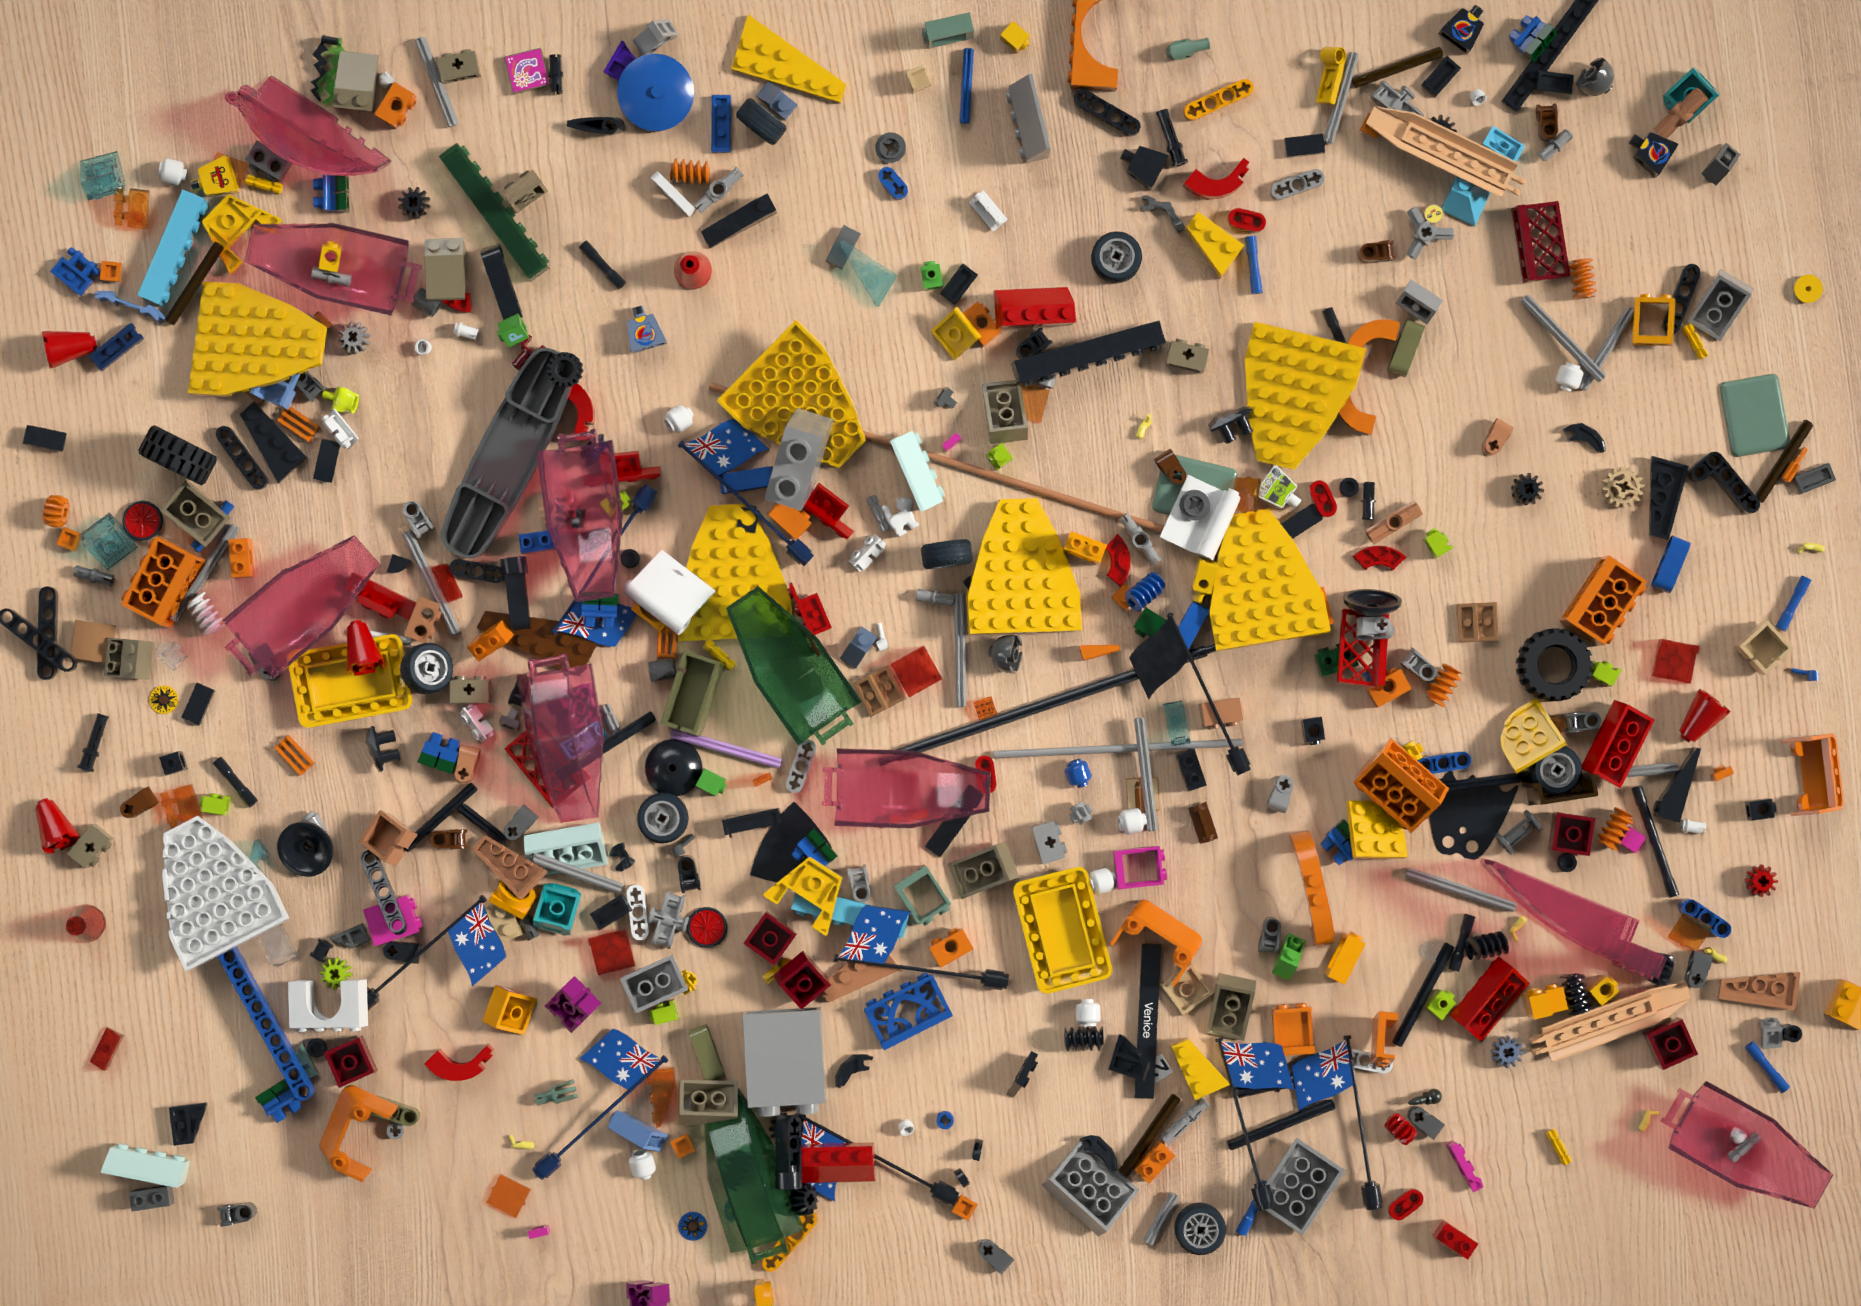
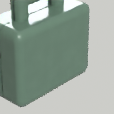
(1754, 415)
(1212, 474)

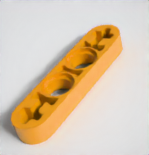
(1219, 102)
(791, 1242)

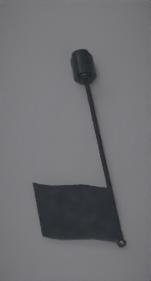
(1161, 659)

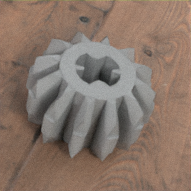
(360, 337)

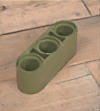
(1405, 348)
(706, 1053)
(400, 1116)

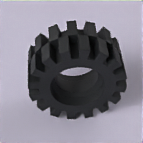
(576, 369)

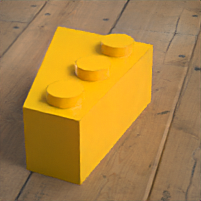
(1197, 1070)

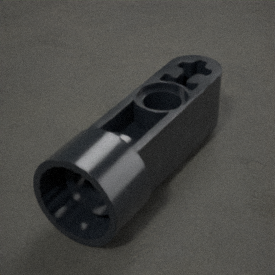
(514, 571)
(788, 1152)

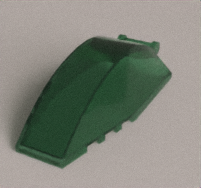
(791, 668)
(743, 1185)

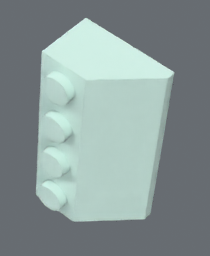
(917, 471)
(577, 846)
(146, 1166)

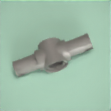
(710, 197)
(1134, 530)

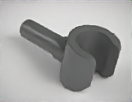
(678, 850)

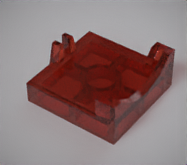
(1674, 661)
(916, 671)
(612, 951)

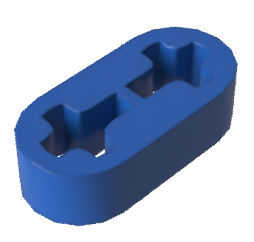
(896, 180)

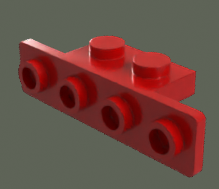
(630, 469)
(829, 510)
(385, 601)
(811, 611)

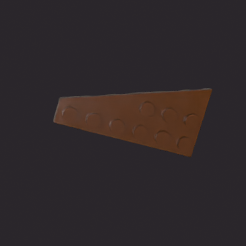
(542, 642)

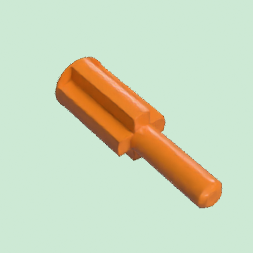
(1793, 467)

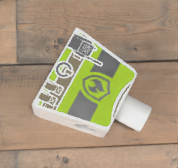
(1278, 489)

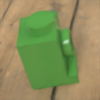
(931, 283)

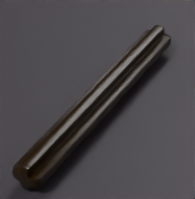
(1397, 67)
(194, 283)
(1783, 460)
(1149, 1135)

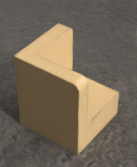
(918, 78)

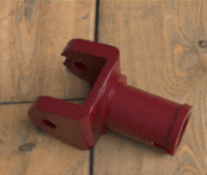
(524, 355)

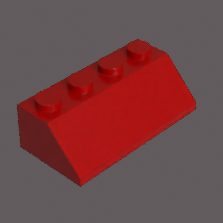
(1034, 307)
(1617, 743)
(1489, 998)
(838, 1162)

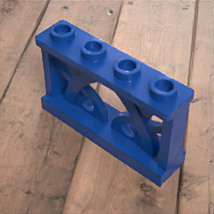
(896, 1035)

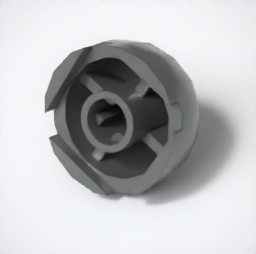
(1597, 78)
(1006, 653)

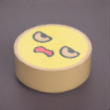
(1433, 214)

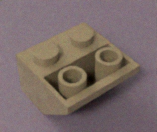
(128, 658)

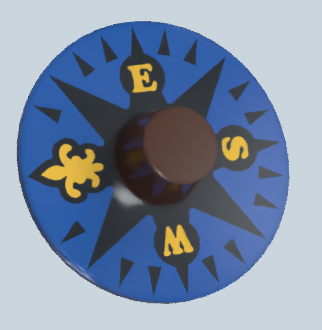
(692, 1226)

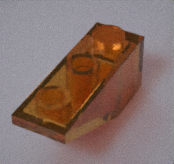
(663, 1086)

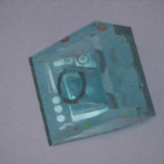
(101, 175)
(108, 541)

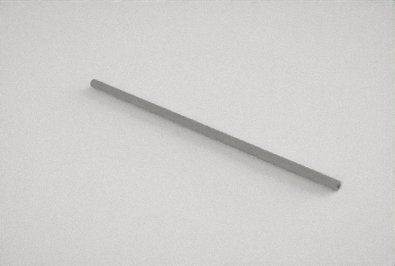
(1112, 748)

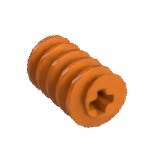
(690, 172)
(1582, 278)
(1443, 685)
(1615, 829)

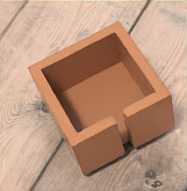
(1228, 710)
(387, 838)

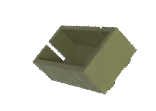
(692, 693)

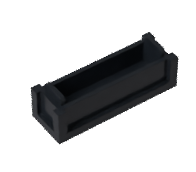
(752, 821)

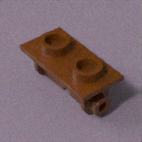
(1203, 823)

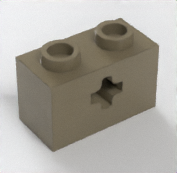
(468, 70)
(1177, 359)
(481, 694)
(81, 850)

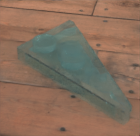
(874, 276)

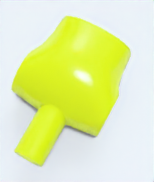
(343, 399)

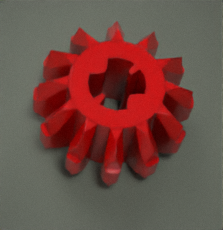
(1766, 875)
(1400, 1129)

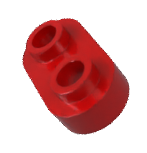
(1246, 220)
(1324, 498)
(990, 768)
(1406, 1205)

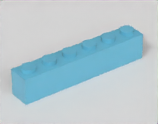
(172, 248)
(844, 911)

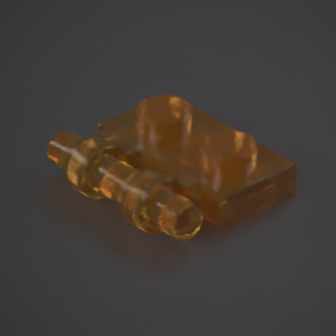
(137, 207)
(186, 802)

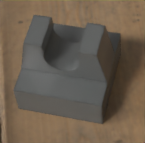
(945, 398)
(510, 720)

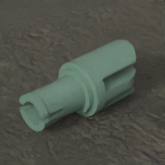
(1185, 48)
(555, 1094)

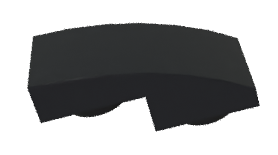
(44, 438)
(326, 460)

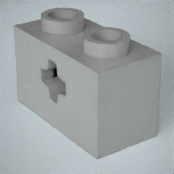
(1047, 853)

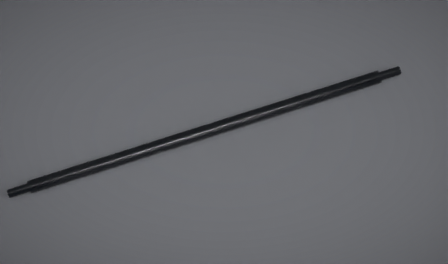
(1037, 707)

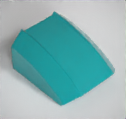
(1686, 85)
(557, 909)

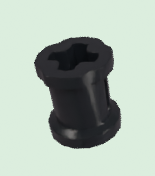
(321, 950)
(1797, 1034)

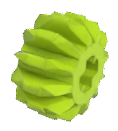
(332, 966)

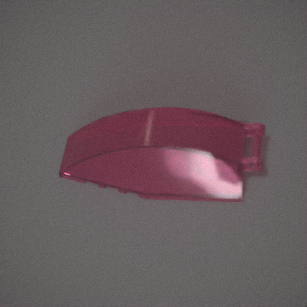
(304, 131)
(370, 257)
(584, 480)
(299, 606)
(564, 734)
(903, 789)
(1773, 1167)

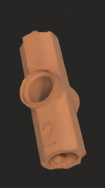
(1681, 113)
(1404, 516)

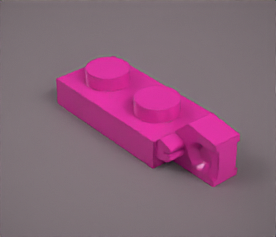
(1464, 1166)

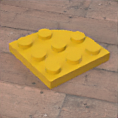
(1529, 736)
(1374, 832)

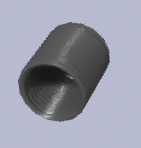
(429, 308)
(661, 669)

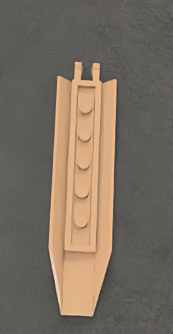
(1446, 149)
(1610, 1021)

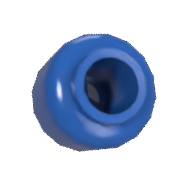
(1078, 773)

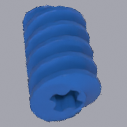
(1144, 591)

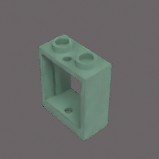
(948, 30)
(927, 918)

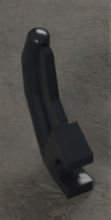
(1587, 434)
(853, 1064)
(1102, 1149)

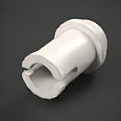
(465, 331)
(1692, 826)

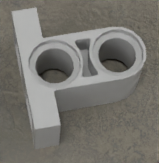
(655, 36)

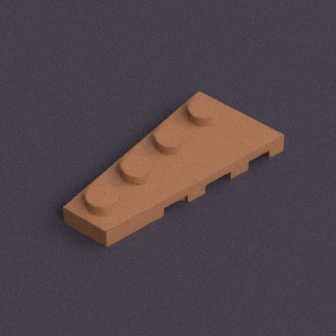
(514, 870)
(855, 976)
(1766, 990)

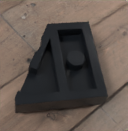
(1129, 1060)
(1021, 1079)
(186, 1122)

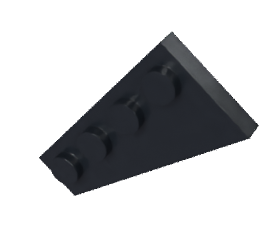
(272, 442)
(1666, 487)

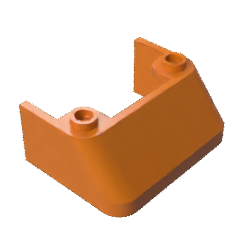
(1819, 774)
(1166, 926)
(356, 1105)

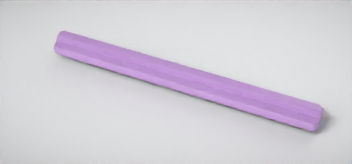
(726, 748)

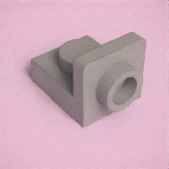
(1771, 1033)

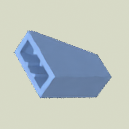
(637, 1131)

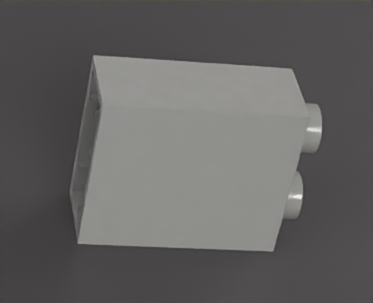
(799, 459)
(784, 1060)

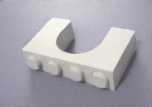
(305, 1015)

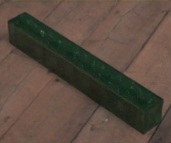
(494, 212)

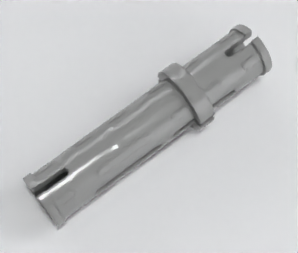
(1188, 1117)

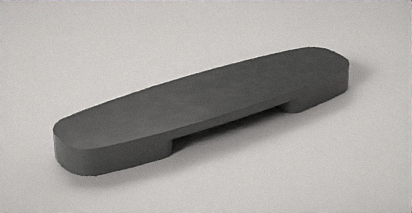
(506, 457)

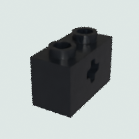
(1190, 770)

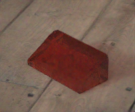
(447, 582)
(106, 1049)

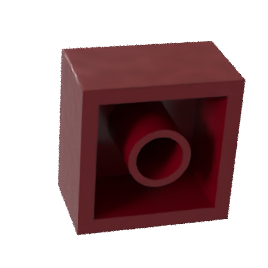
(1571, 833)
(770, 938)
(802, 980)
(1670, 1043)
(350, 1061)

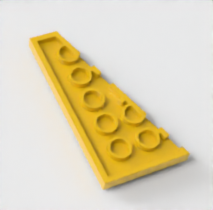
(775, 60)

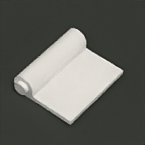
(1206, 534)
(669, 592)

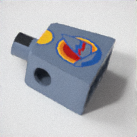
(644, 331)

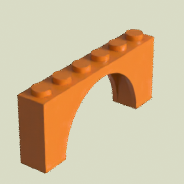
(1086, 71)

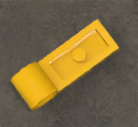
(1332, 73)

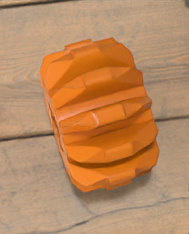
(56, 511)

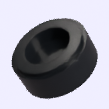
(1348, 487)
(630, 558)
(1566, 862)
(316, 1047)
(962, 1177)

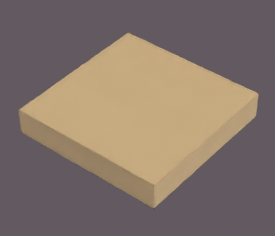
(1188, 991)

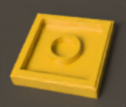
(955, 333)

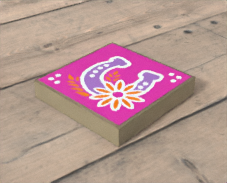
(527, 71)

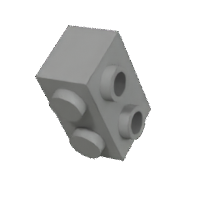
(1419, 301)

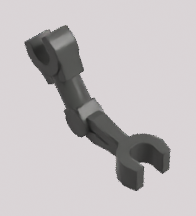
(1165, 206)

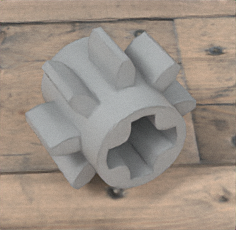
(1081, 813)

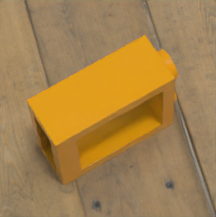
(1654, 340)
(1076, 546)
(1345, 957)

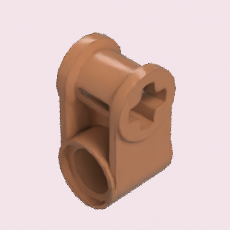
(1498, 434)
(467, 759)

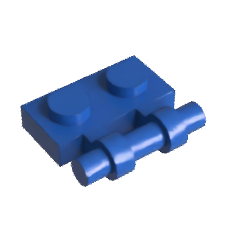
(72, 276)

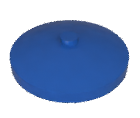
(655, 92)

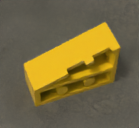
(1214, 243)

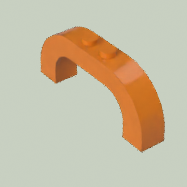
(1375, 329)
(1314, 887)

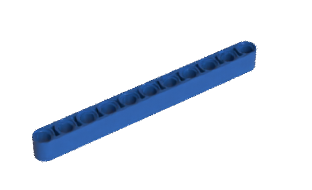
(275, 1028)

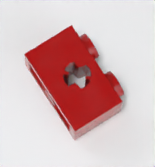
(1455, 1239)

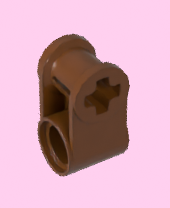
(1547, 117)
(1381, 252)
(1168, 464)
(141, 801)
(451, 839)

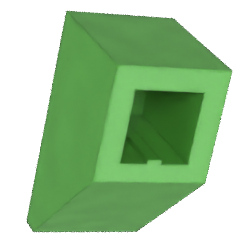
(1289, 957)

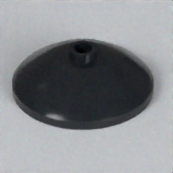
(1372, 602)
(687, 764)
(300, 857)

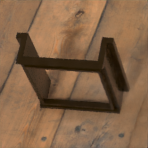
(1587, 786)

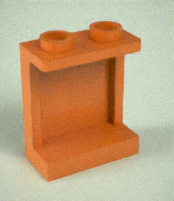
(1380, 1022)
(1293, 1028)

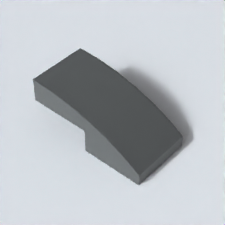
(836, 256)

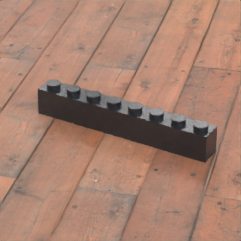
(1087, 353)

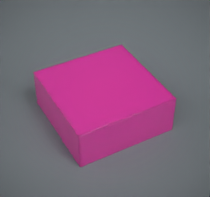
(952, 441)
(1632, 840)
(539, 1231)

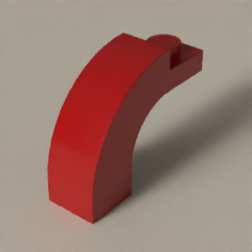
(1215, 189)
(584, 406)
(450, 1070)

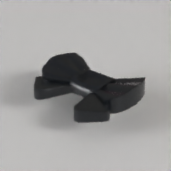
(619, 850)

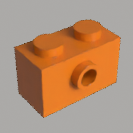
(790, 519)

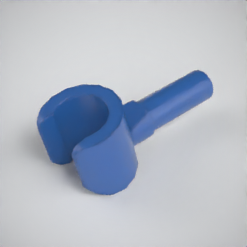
(1813, 675)

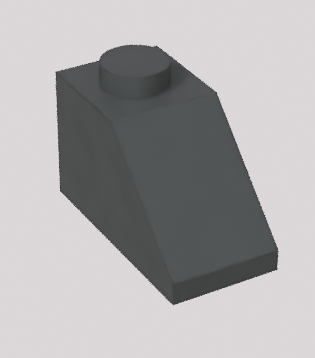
(1720, 164)

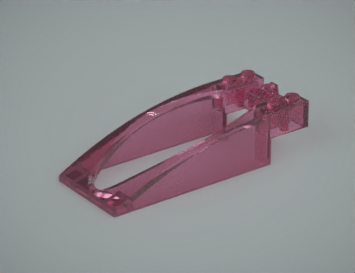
(1580, 920)

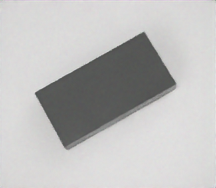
(1814, 478)

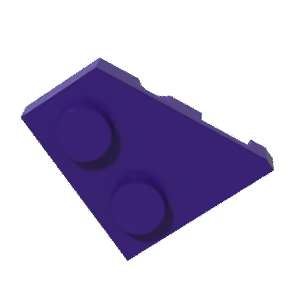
(619, 61)

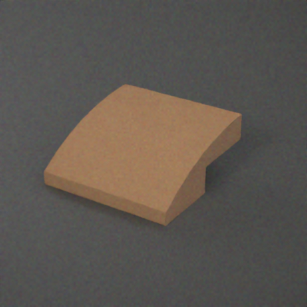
(1478, 622)
(91, 640)
(879, 690)

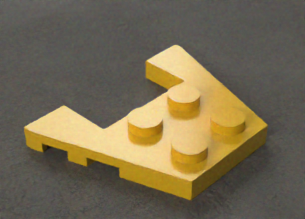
(229, 222)
(814, 884)

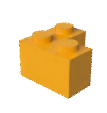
(1544, 1002)

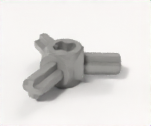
(1421, 225)

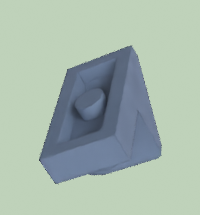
(776, 100)
(858, 647)

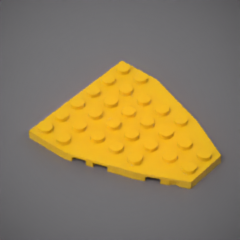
(250, 341)
(793, 376)
(1295, 390)
(731, 565)
(1022, 575)
(1263, 586)

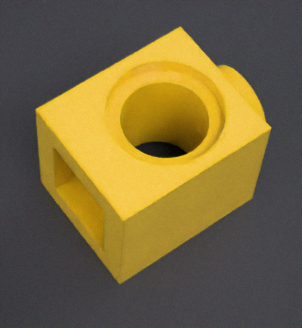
(1015, 37)
(330, 264)
(1594, 990)

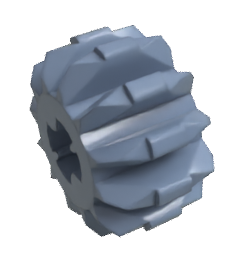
(1507, 1059)

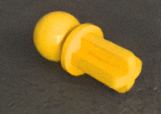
(769, 976)

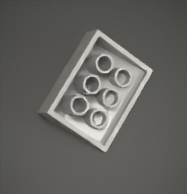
(1028, 119)
(1302, 1185)
(1090, 1189)

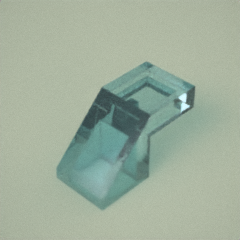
(1176, 723)
(258, 853)

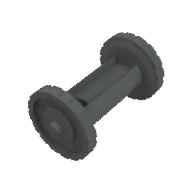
(1518, 832)

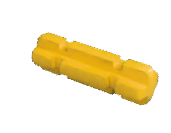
(264, 184)
(1695, 341)
(719, 654)
(1558, 1147)

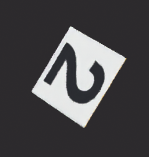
(1162, 1068)

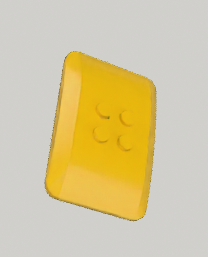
(329, 695)
(1062, 930)

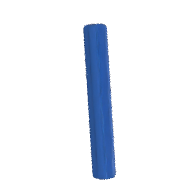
(966, 86)

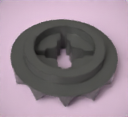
(887, 139)
(1196, 496)

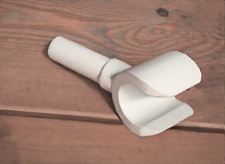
(882, 644)

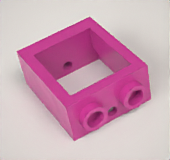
(1119, 869)

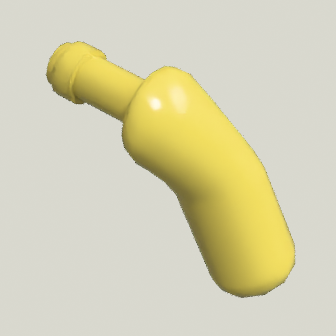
(1143, 426)
(1812, 546)
(1518, 925)
(1717, 957)
(1646, 1120)
(521, 1145)

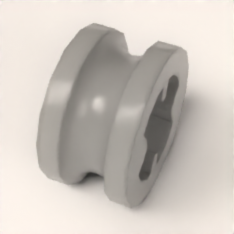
(391, 1134)

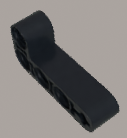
(500, 281)
(1727, 486)

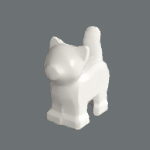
(901, 519)

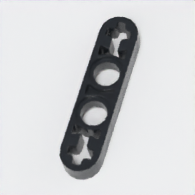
(1108, 110)
(1683, 300)
(242, 457)

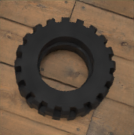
(177, 455)
(1579, 659)

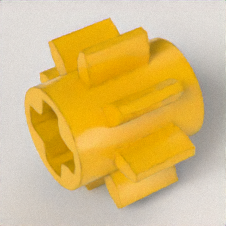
(1414, 749)
(690, 980)

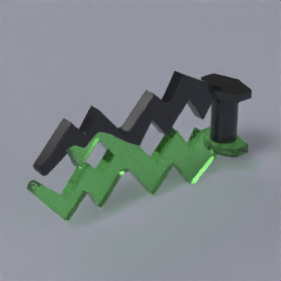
(326, 76)

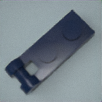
(116, 347)

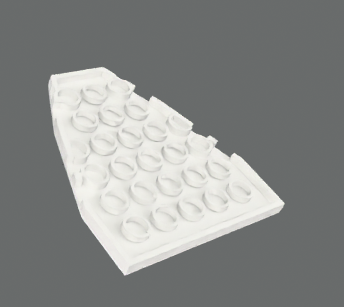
(213, 894)

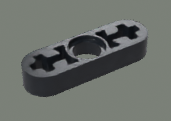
(492, 568)

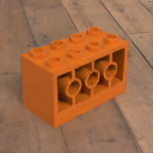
(157, 598)
(1591, 598)
(1401, 785)

